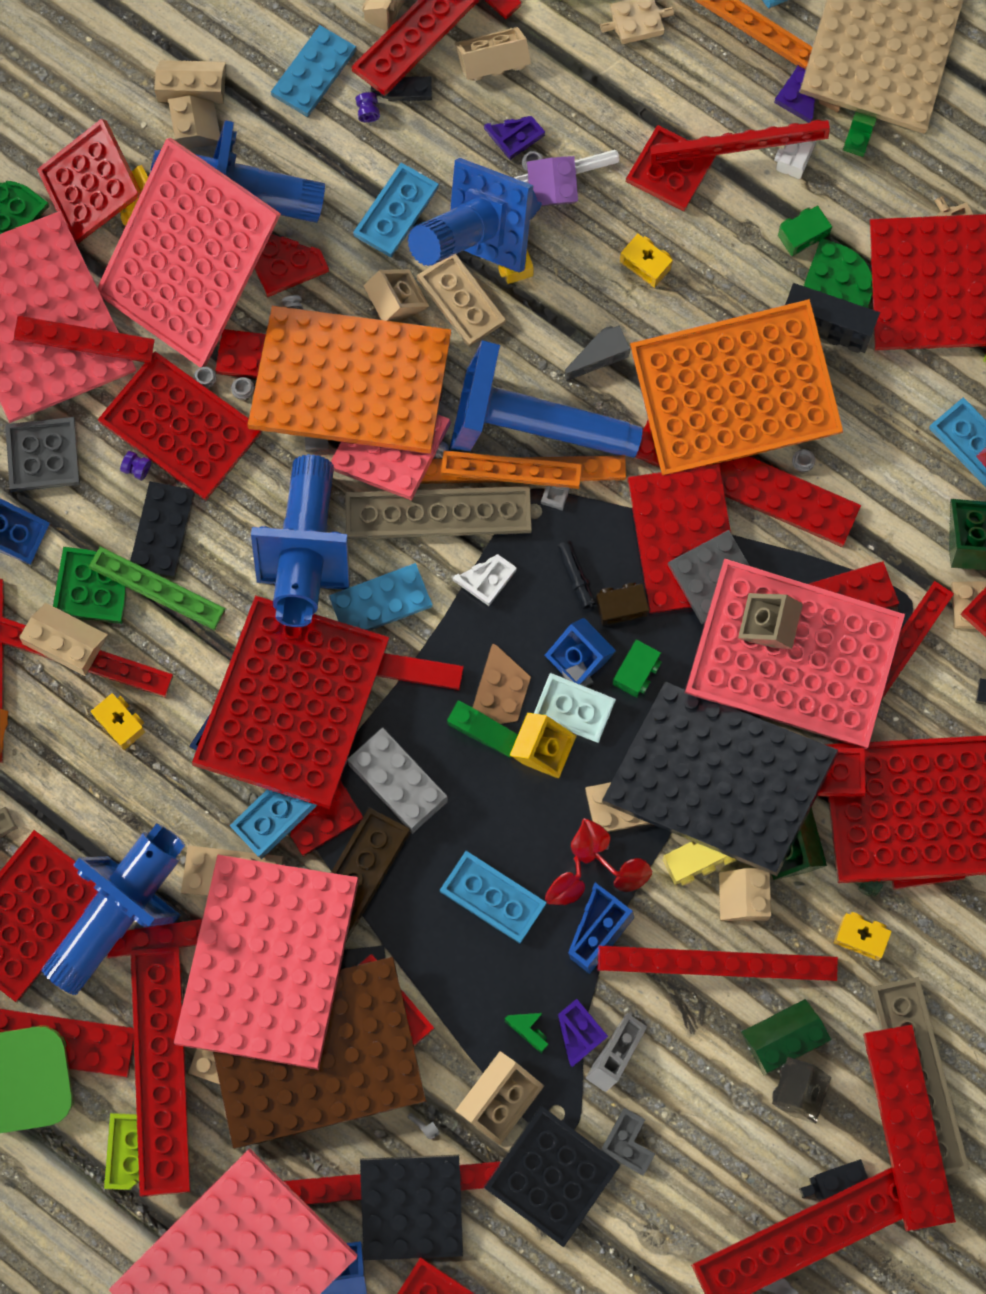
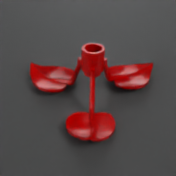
(585, 845)

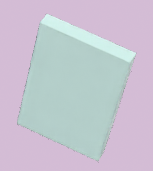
(575, 707)

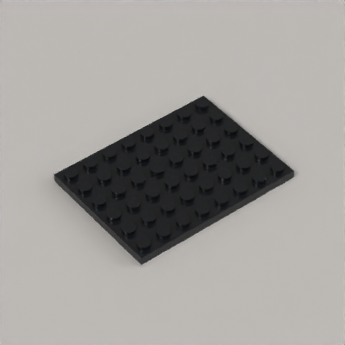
(720, 778)

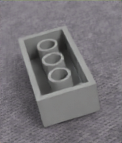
(397, 780)

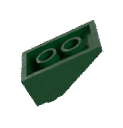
(967, 534)

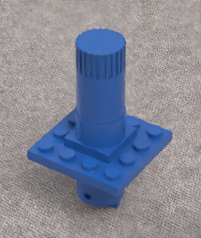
(285, 193)
(485, 218)
(302, 553)
(123, 897)

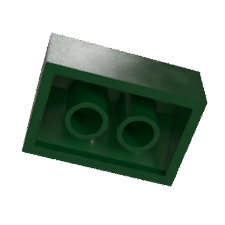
(805, 852)
(785, 1035)

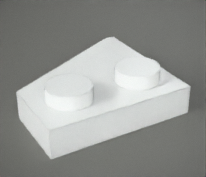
(486, 578)

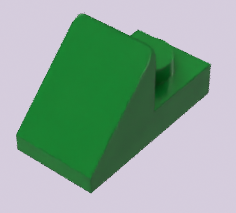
(859, 134)
(522, 1025)

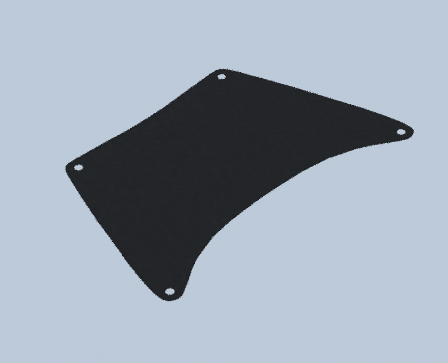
(517, 814)

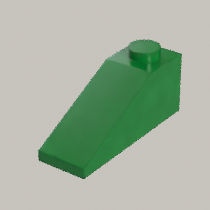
(482, 728)

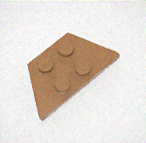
(501, 688)

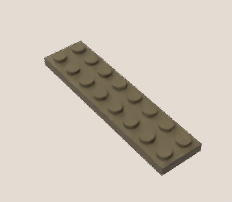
(438, 513)
(902, 1005)

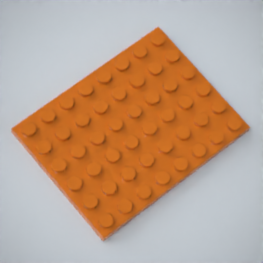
(350, 379)
(736, 387)

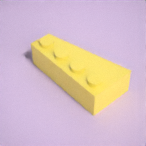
(692, 860)

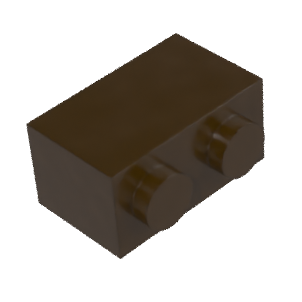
(622, 604)

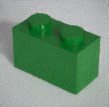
(804, 230)
(636, 669)

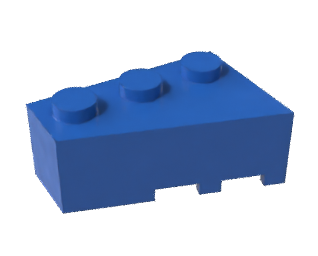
(601, 925)

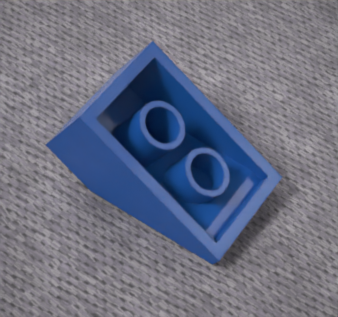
(20, 532)

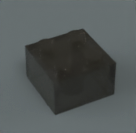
(801, 1090)

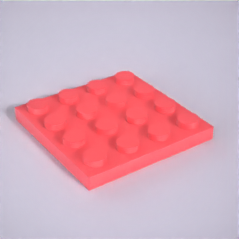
(388, 468)

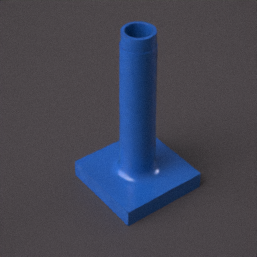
(486, 403)

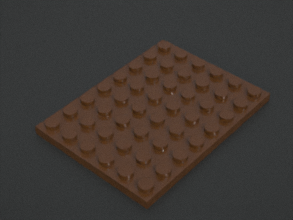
(362, 1072)

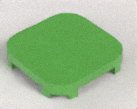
(33, 1079)

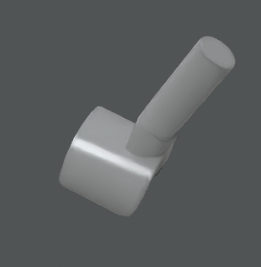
(430, 1130)

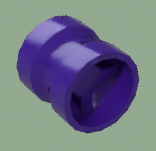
(367, 107)
(135, 465)

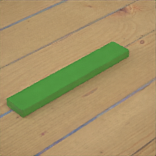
(157, 588)

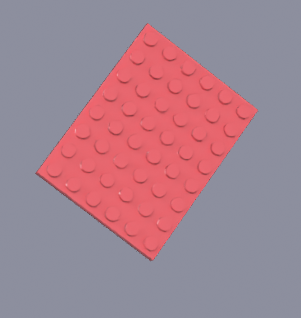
(187, 252)
(48, 281)
(822, 684)
(267, 962)
(242, 1239)

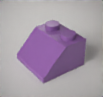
(554, 180)

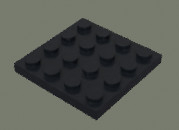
(551, 1176)
(411, 1207)

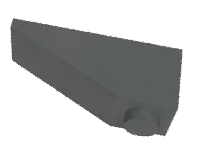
(605, 349)

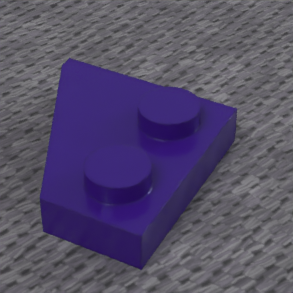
(792, 100)
(515, 135)
(579, 1032)

